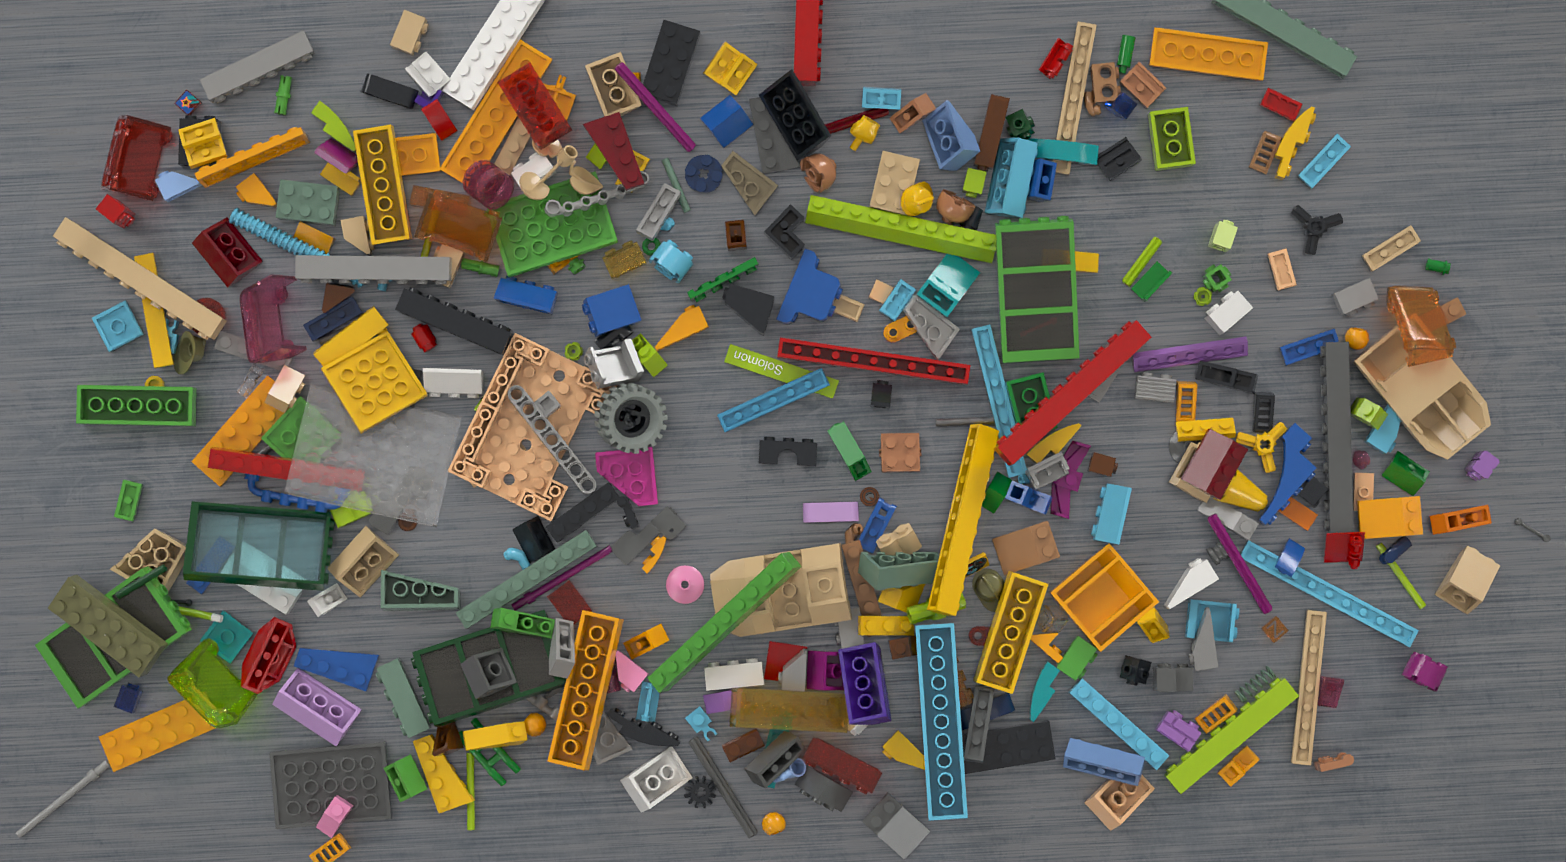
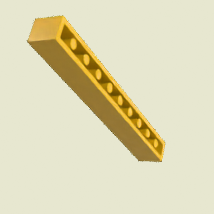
(963, 520)

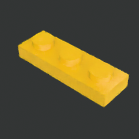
(1196, 429)
(885, 625)

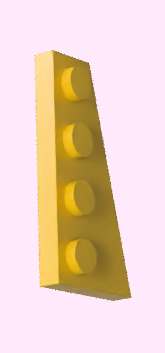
(441, 777)

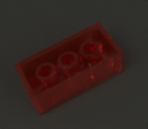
(534, 106)
(842, 764)

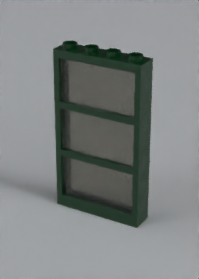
(448, 689)

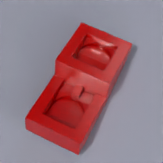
(439, 119)

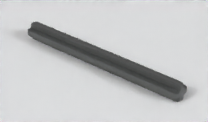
(723, 787)

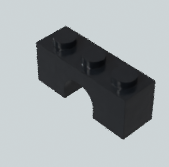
(805, 451)

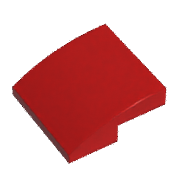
(778, 656)

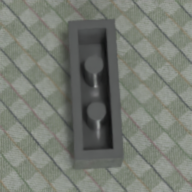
(775, 759)

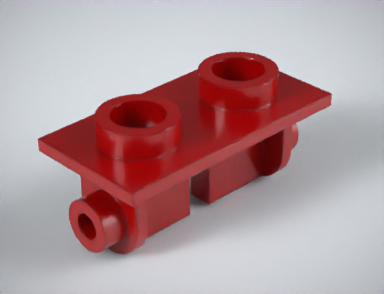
(1052, 63)

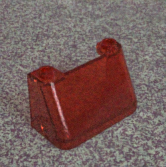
(134, 157)

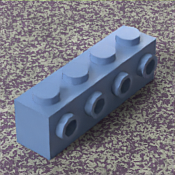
(1104, 762)

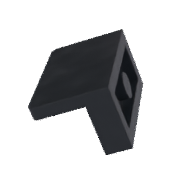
(533, 539)

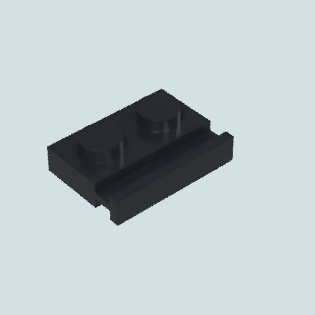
(1118, 158)

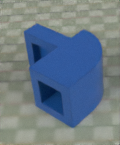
(1028, 497)

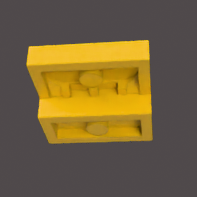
(730, 68)
(202, 143)

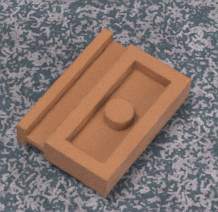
(1142, 85)

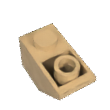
(356, 232)

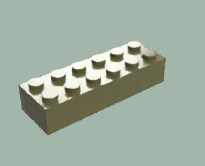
(107, 625)

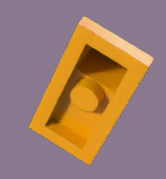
(1043, 642)

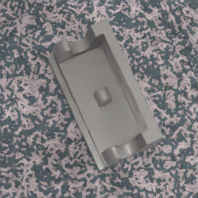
(1047, 471)

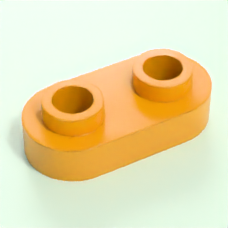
(901, 328)

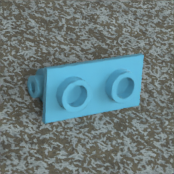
(648, 702)

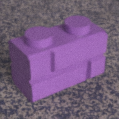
(1481, 465)
(1178, 731)

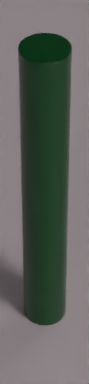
(141, 581)

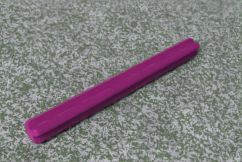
(655, 107)
(1240, 564)

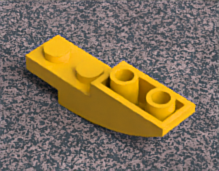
(1295, 135)

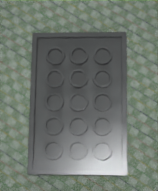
(311, 778)

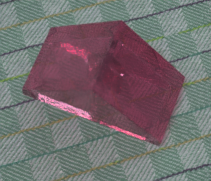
(1329, 691)

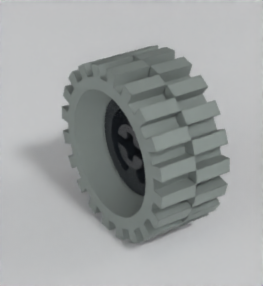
(646, 416)

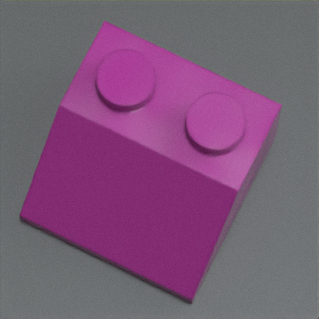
(824, 671)

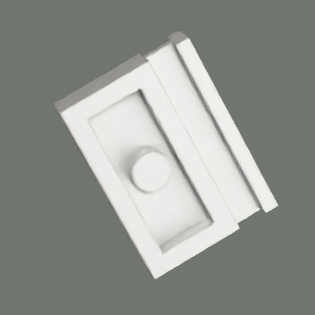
(427, 74)

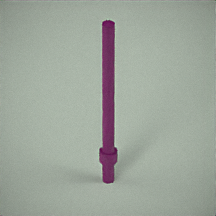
(530, 597)

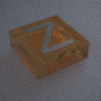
(1274, 629)

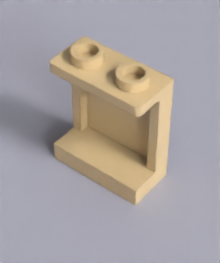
(1176, 477)

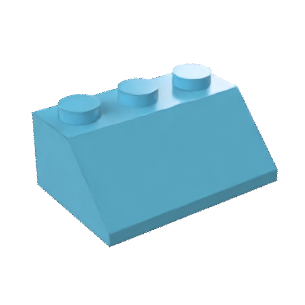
(1111, 514)

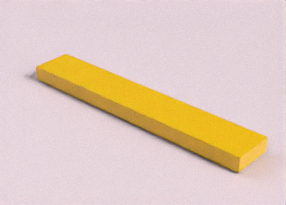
(155, 321)

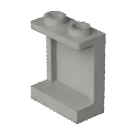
(614, 365)

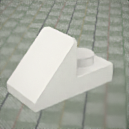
(327, 600)

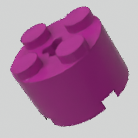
(1424, 671)

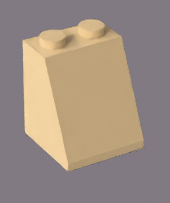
(1468, 580)

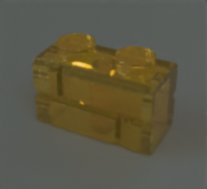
(624, 259)

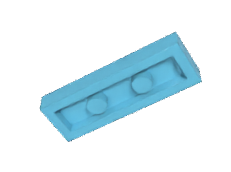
(1324, 161)

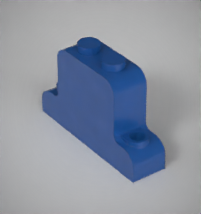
(810, 292)

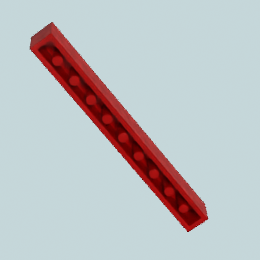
(873, 361)
(1072, 393)

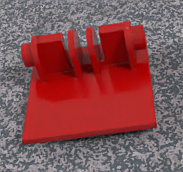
(1344, 548)

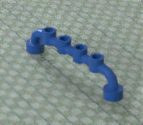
(285, 499)

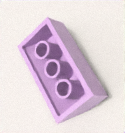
(316, 707)

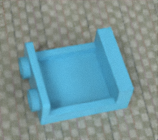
(1222, 616)

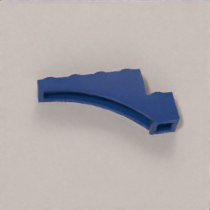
(1294, 471)

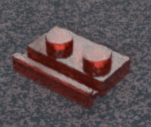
(569, 602)

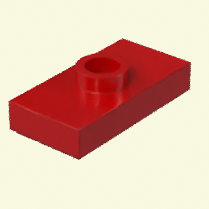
(1281, 104)

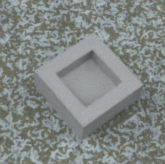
(547, 404)

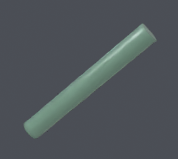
(675, 183)

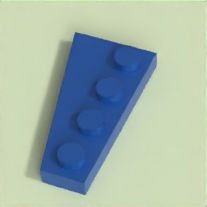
(343, 667)

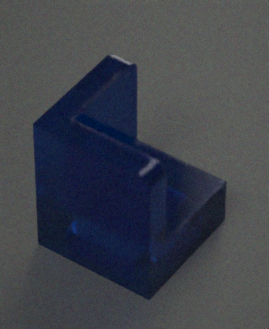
(1122, 106)

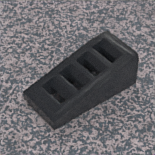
(1256, 412)

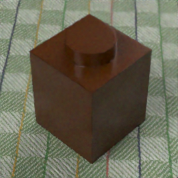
(1102, 465)

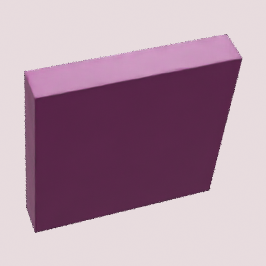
(337, 155)

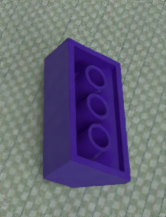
(864, 684)

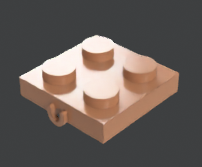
(900, 452)

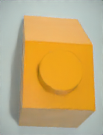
(255, 192)
(646, 641)

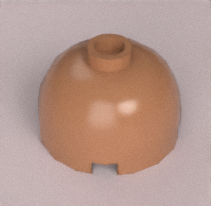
(820, 171)
(953, 207)

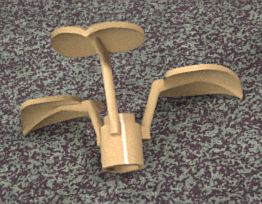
(581, 179)

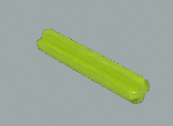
(1142, 261)

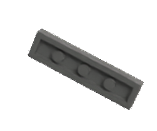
(979, 724)

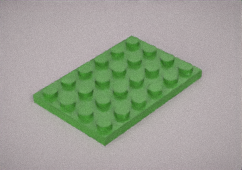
(534, 239)

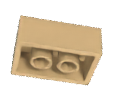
(893, 177)

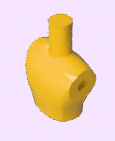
(863, 130)

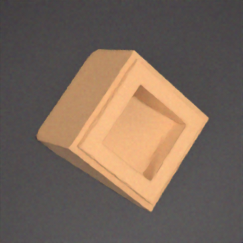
(880, 291)

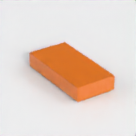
(1299, 514)

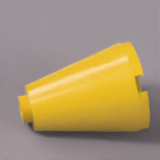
(1244, 494)

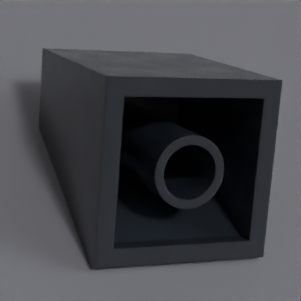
(750, 306)

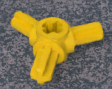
(1266, 453)

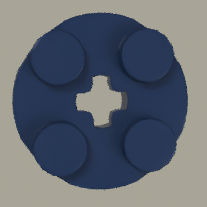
(701, 184)

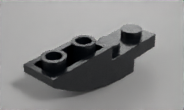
(650, 734)

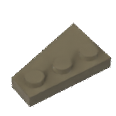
(749, 182)

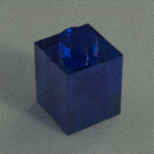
(128, 698)

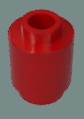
(424, 337)

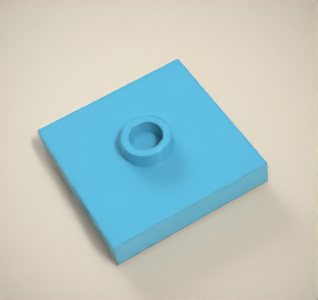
(117, 326)

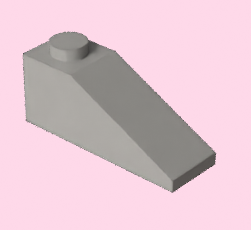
(1230, 518)
(1203, 645)
(562, 648)

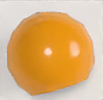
(1357, 338)
(535, 724)
(773, 823)

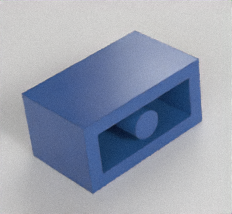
(1042, 180)

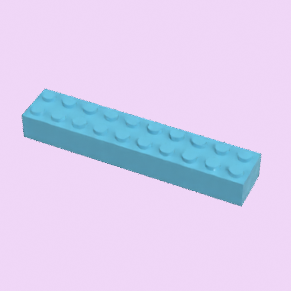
(941, 722)

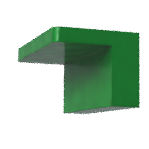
(1150, 281)
(1406, 473)

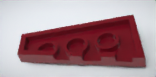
(615, 146)

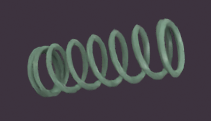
(1242, 697)

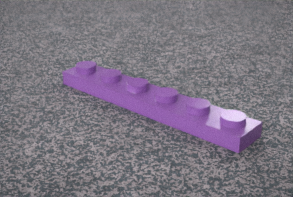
(1190, 354)

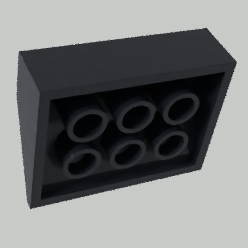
(795, 115)

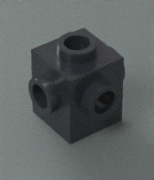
(1135, 670)

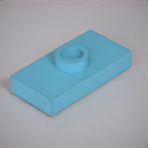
(897, 300)

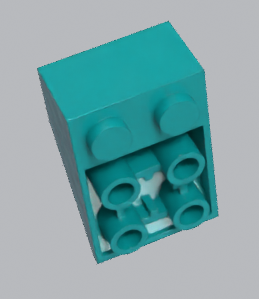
(948, 284)

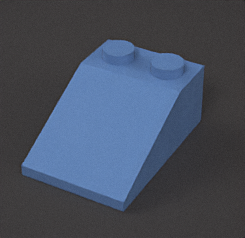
(950, 137)

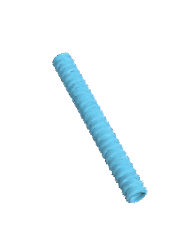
(276, 236)

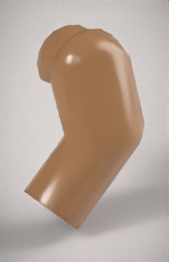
(1089, 104)
(853, 532)

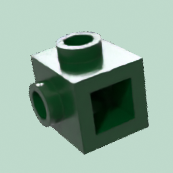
(1020, 125)

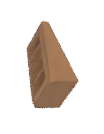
(1277, 139)

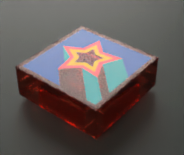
(187, 102)

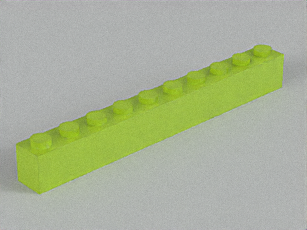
(901, 229)

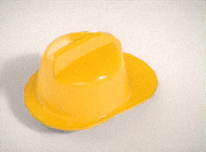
(917, 199)

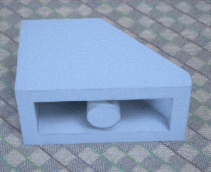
(175, 185)

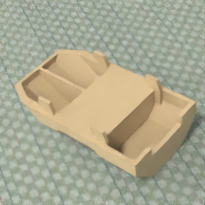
(1429, 398)
(806, 599)

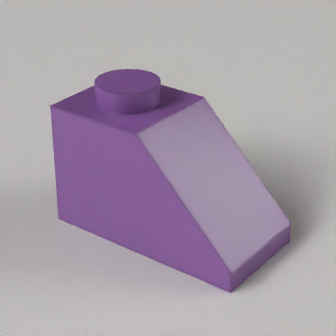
(718, 701)

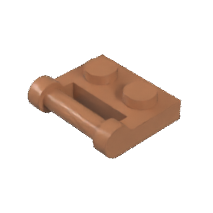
(1328, 763)

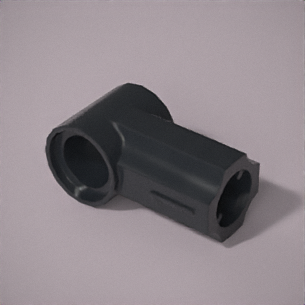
(611, 338)

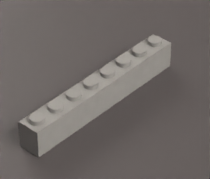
(373, 268)

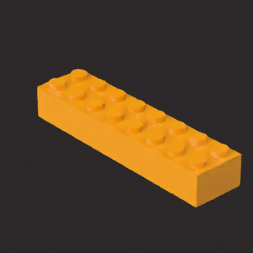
(585, 690)

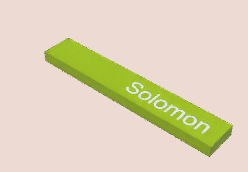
(773, 368)

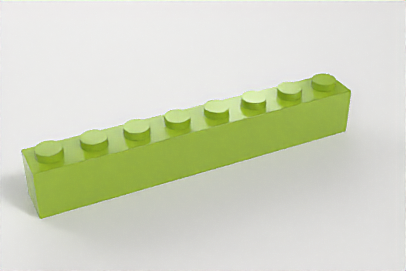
(1231, 735)

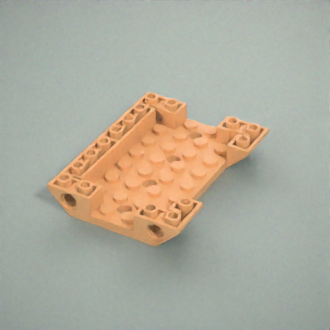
(497, 429)

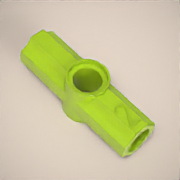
(920, 613)

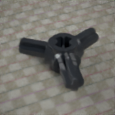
(1324, 224)

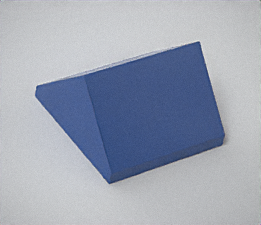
(727, 121)

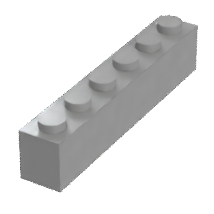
(257, 66)

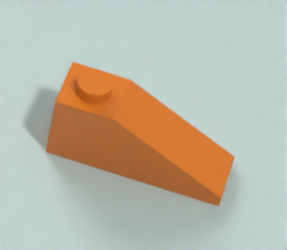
(1460, 519)

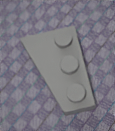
(931, 326)

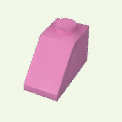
(629, 672)
(334, 816)

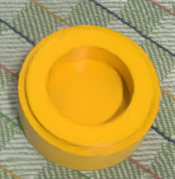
(155, 381)

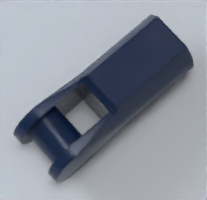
(1395, 550)

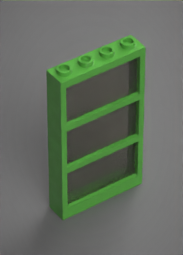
(1037, 289)
(88, 670)

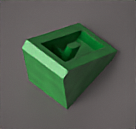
(996, 492)

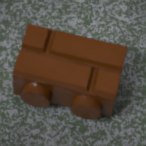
(743, 745)

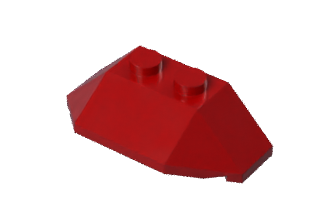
(268, 656)

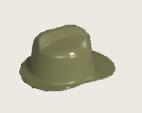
(188, 351)
(988, 588)

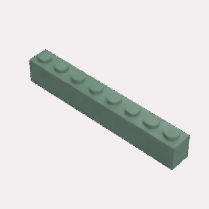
(1292, 34)
(526, 579)

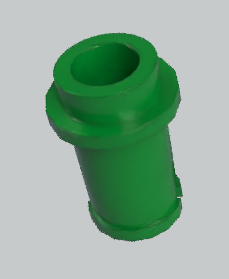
(1438, 266)

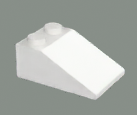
(1193, 580)
(656, 779)

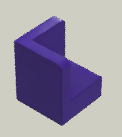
(423, 100)

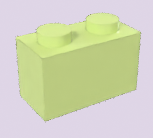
(1223, 236)

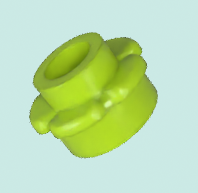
(1202, 301)
(578, 351)

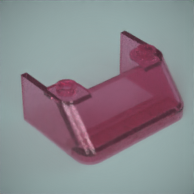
(263, 320)

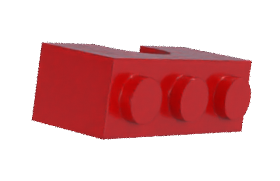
(116, 211)

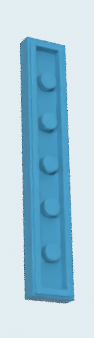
(773, 400)

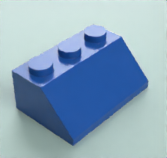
(526, 295)

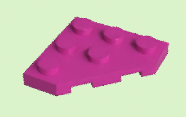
(630, 474)

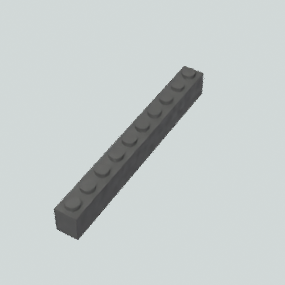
(1337, 437)

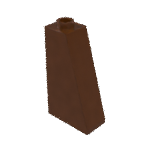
(991, 132)

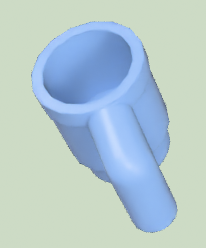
(796, 769)

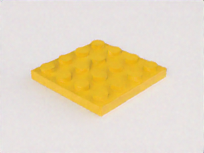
(374, 382)

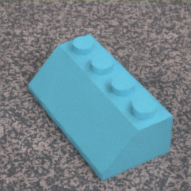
(1011, 177)

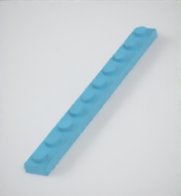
(1332, 596)

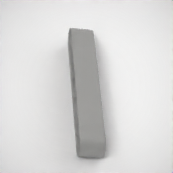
(550, 430)

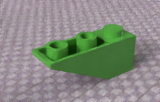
(522, 623)

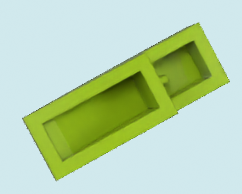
(334, 125)

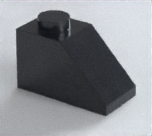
(881, 394)

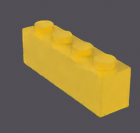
(352, 336)

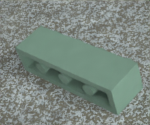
(403, 696)

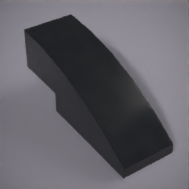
(1227, 377)

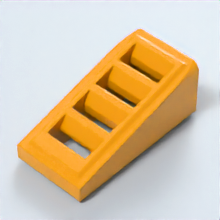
(1179, 393)
(1225, 699)
(343, 843)

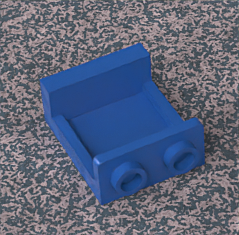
(611, 310)

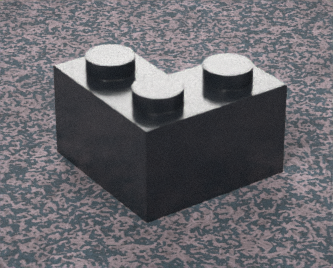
(782, 234)

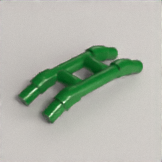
(488, 764)

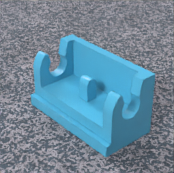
(881, 98)

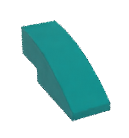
(1042, 691)

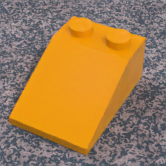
(1390, 517)

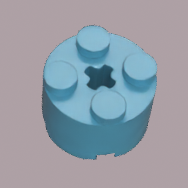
(671, 261)

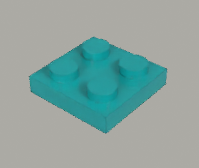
(229, 636)

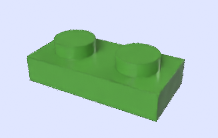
(128, 500)

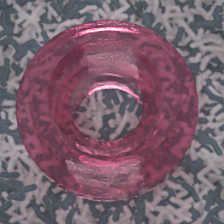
(1361, 459)

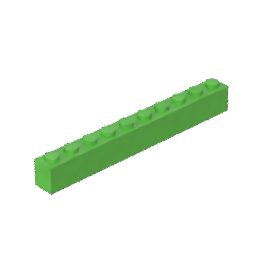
(724, 622)

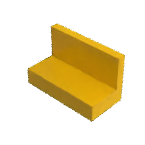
(346, 181)

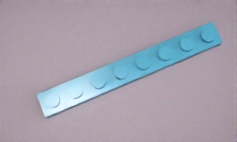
(996, 389)

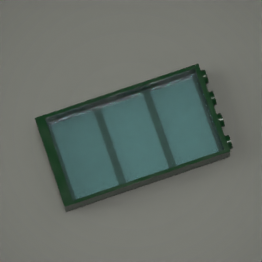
(258, 546)

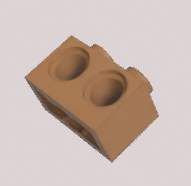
(1100, 83)

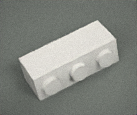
(734, 674)

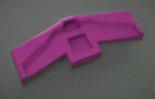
(1062, 487)

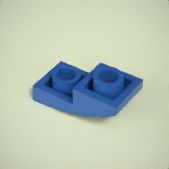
(1289, 558)

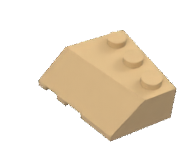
(154, 551)

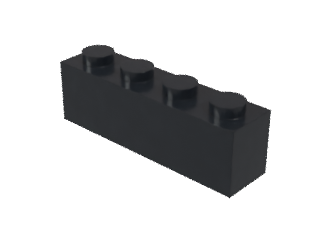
(582, 512)

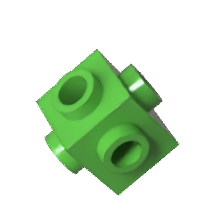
(1223, 275)

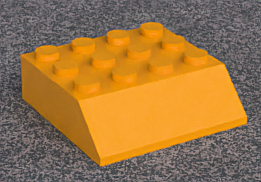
(1104, 597)

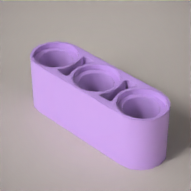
(830, 512)

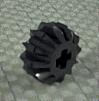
(704, 797)

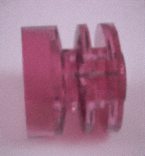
(488, 184)

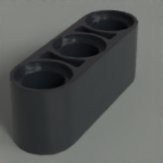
(389, 91)

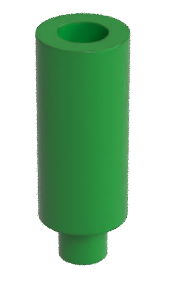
(1125, 53)

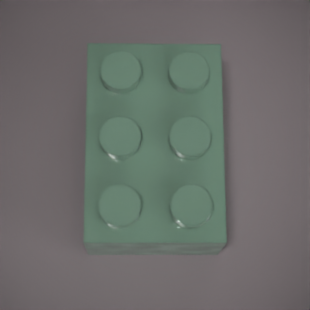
(308, 202)

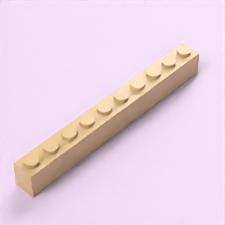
(139, 278)

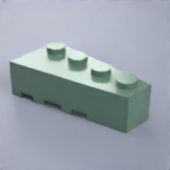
(899, 569)
(415, 594)

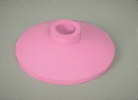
(688, 594)

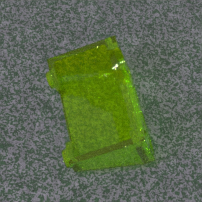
(211, 686)

